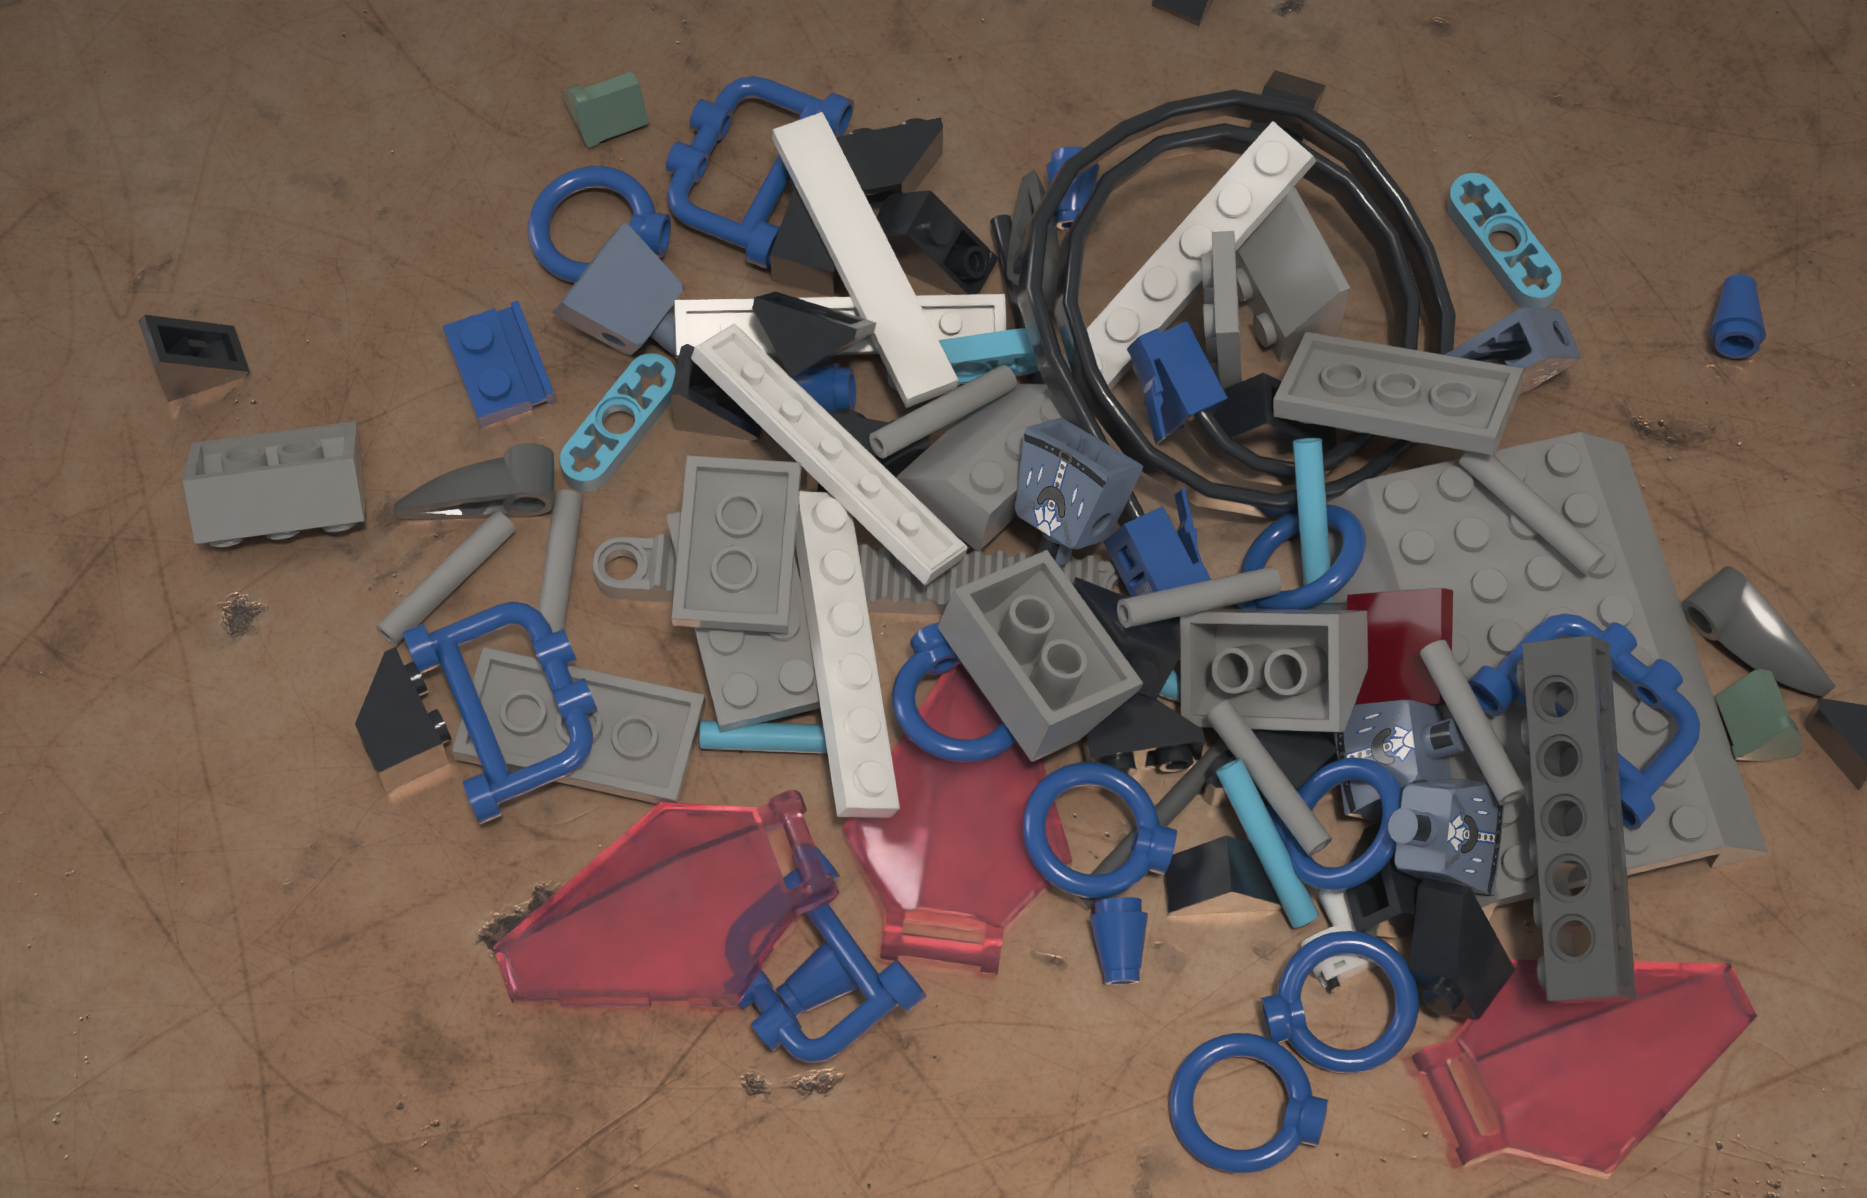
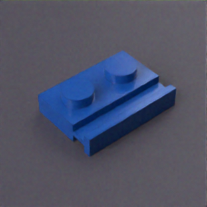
(499, 364)

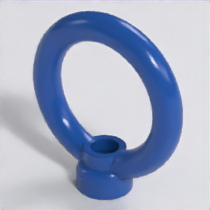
(650, 226)
(1325, 586)
(937, 657)
(1150, 847)
(1380, 850)
(1287, 1018)
(1302, 1119)

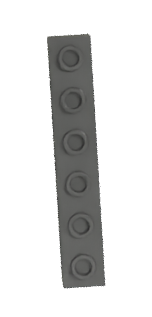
(1599, 846)

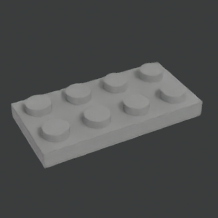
(1399, 393)
(757, 672)
(639, 731)

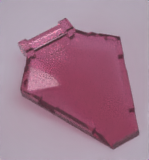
(958, 838)
(669, 911)
(1585, 1077)

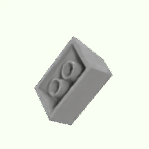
(1290, 279)
(974, 466)
(275, 484)
(1037, 654)
(1274, 666)

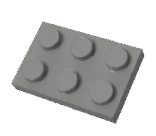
(1222, 309)
(736, 544)

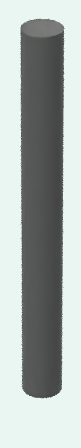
(1167, 809)

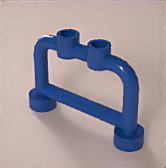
(712, 124)
(1653, 685)
(573, 699)
(883, 991)

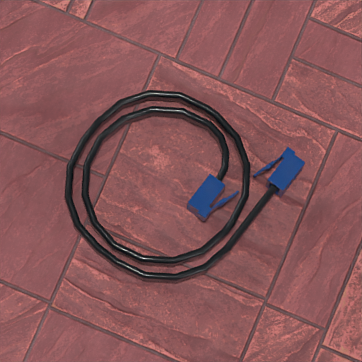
(1172, 365)

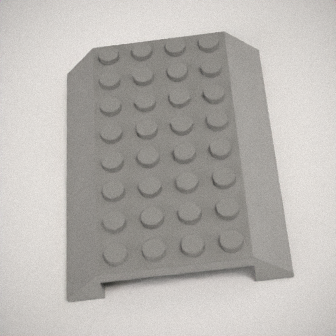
(1453, 533)

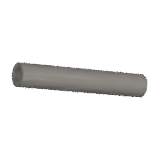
(942, 411)
(1534, 510)
(560, 557)
(446, 577)
(1198, 597)
(1472, 722)
(1269, 778)

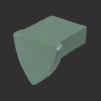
(606, 108)
(1758, 719)

